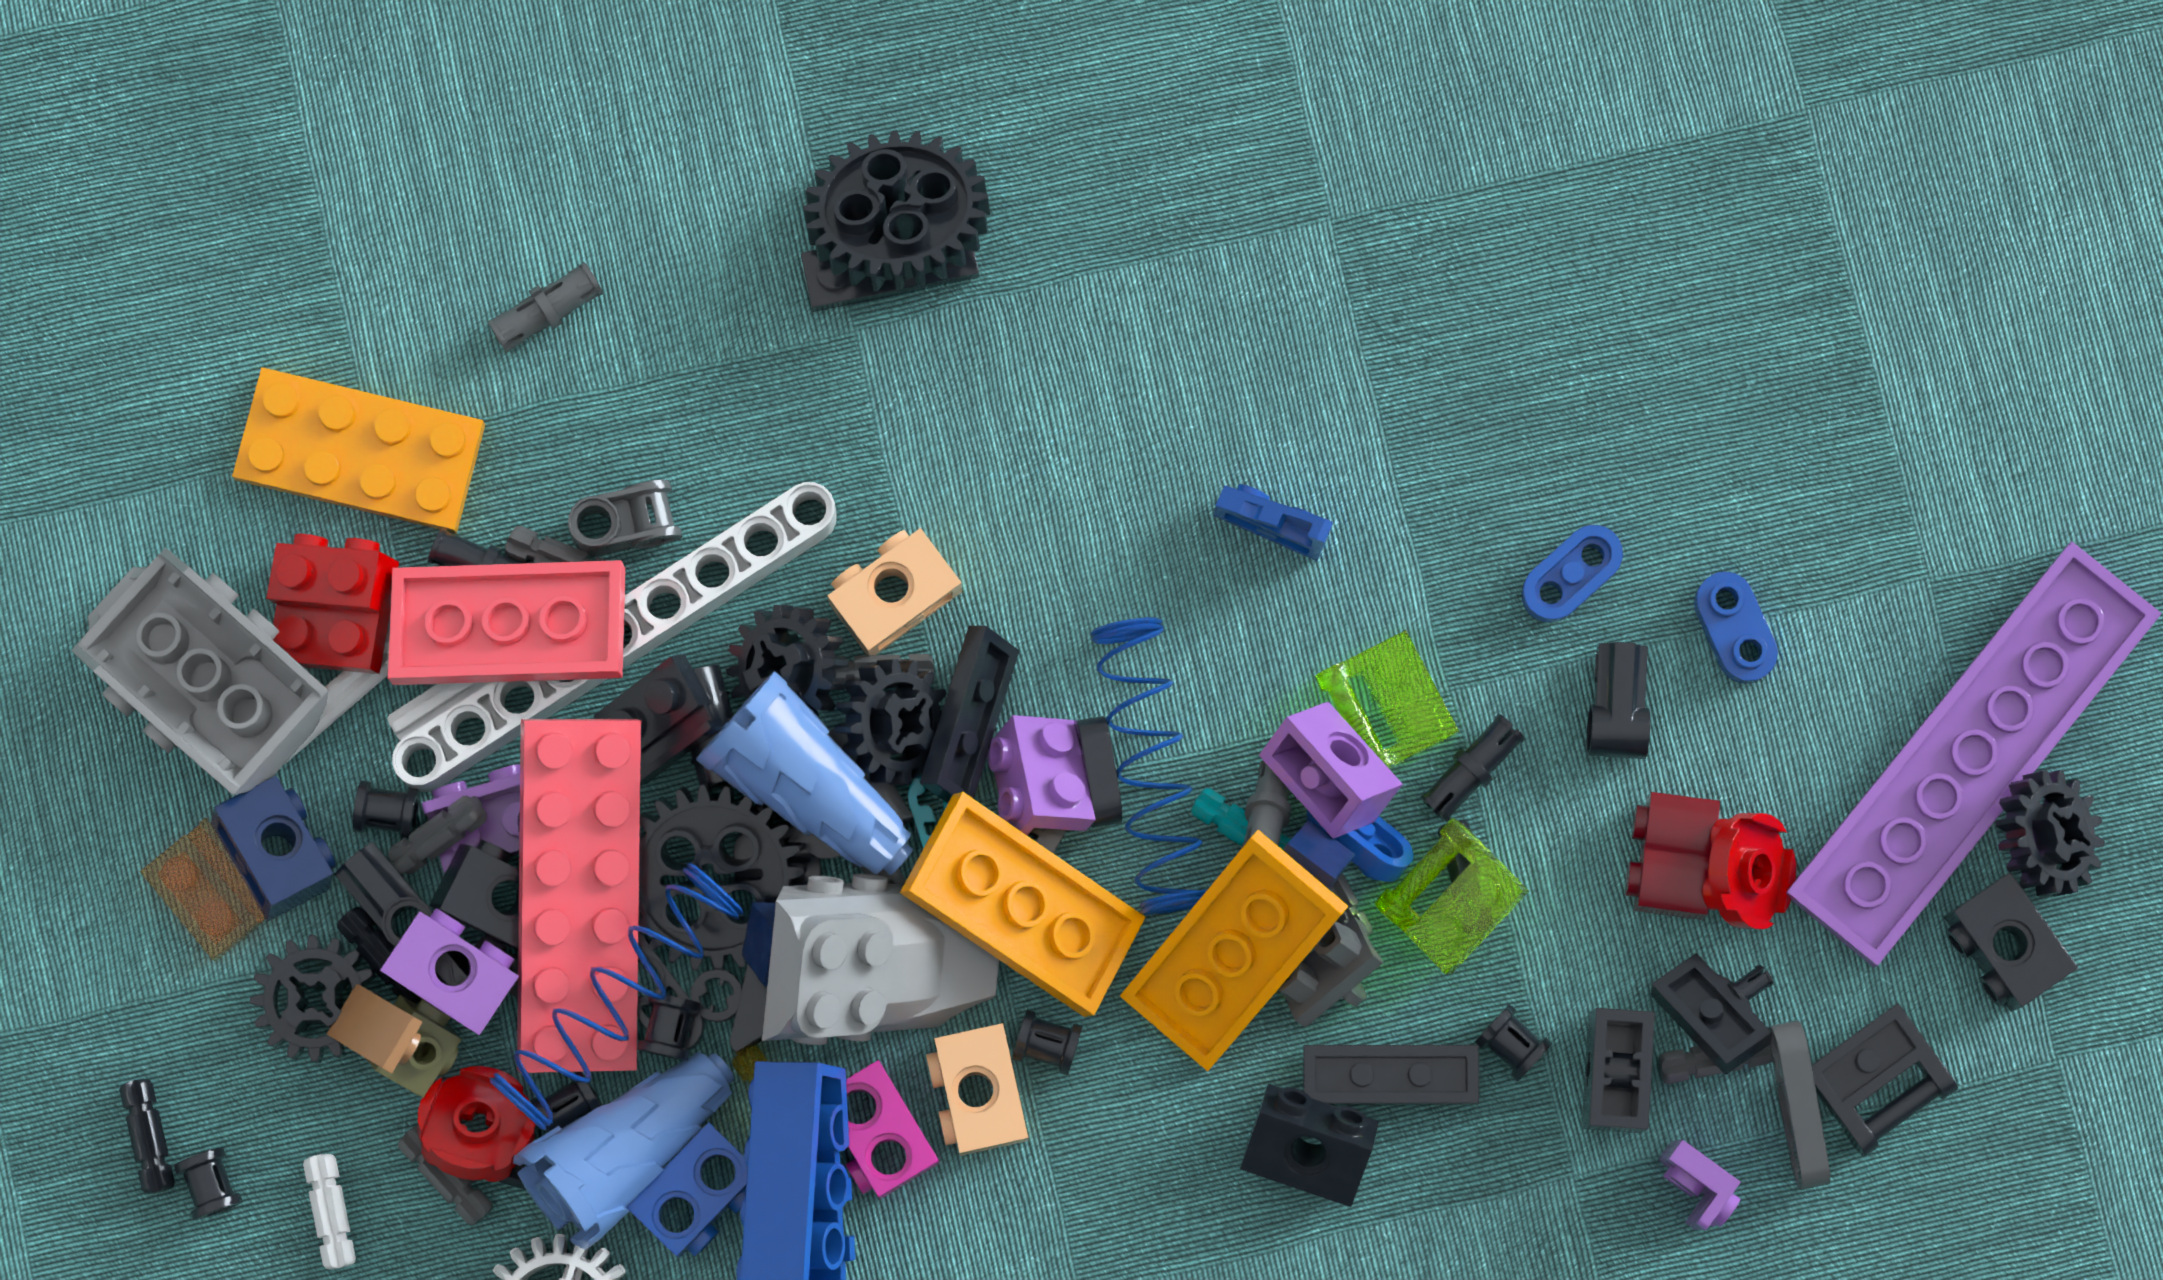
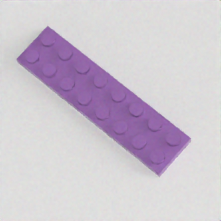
(1964, 755)

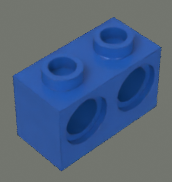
(685, 1181)

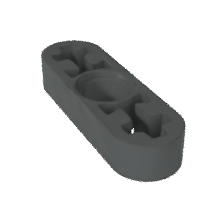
(1799, 1105)

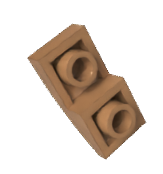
(376, 1029)

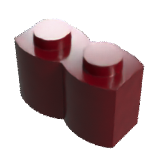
(1672, 855)

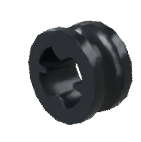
(700, 989)

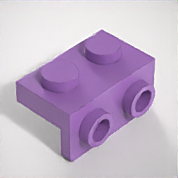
(1040, 775)

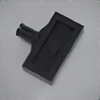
(1715, 1010)

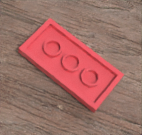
(507, 622)

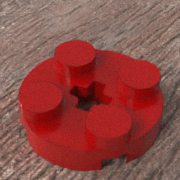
(1737, 847)
(468, 1153)

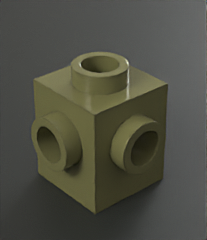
(434, 1052)

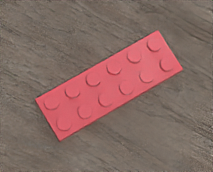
(578, 889)

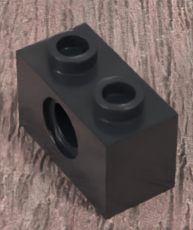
(468, 890)
(2040, 955)
(1323, 1169)

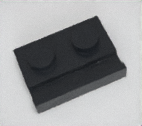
(671, 714)

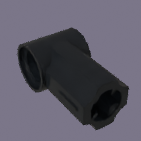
(1618, 718)

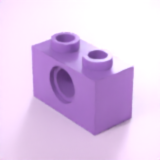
(1330, 769)
(414, 967)

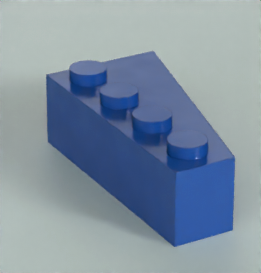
(796, 1174)

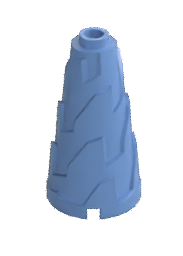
(787, 760)
(615, 1151)

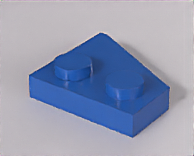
(1276, 522)

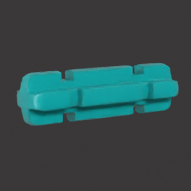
(1230, 819)

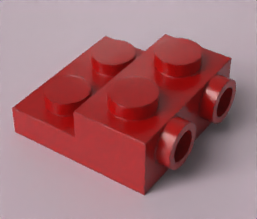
(332, 602)

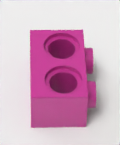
(889, 1124)

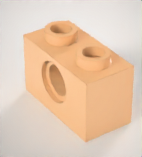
(880, 623)
(983, 1054)

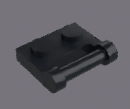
(1870, 1062)

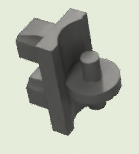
(1331, 972)

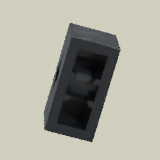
(1618, 1070)

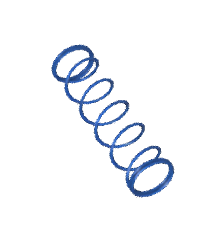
(1135, 632)
(719, 900)

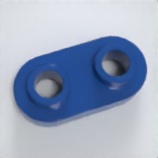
(1570, 574)
(1731, 627)
(1379, 849)

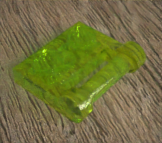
(1401, 692)
(1464, 910)

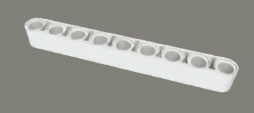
(647, 633)

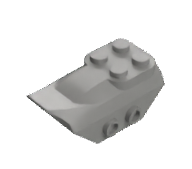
(201, 672)
(866, 963)

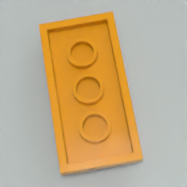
(358, 450)
(1023, 904)
(1233, 950)

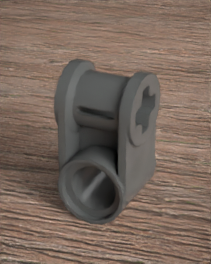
(628, 519)

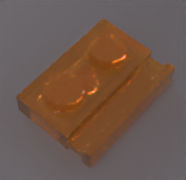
(205, 890)

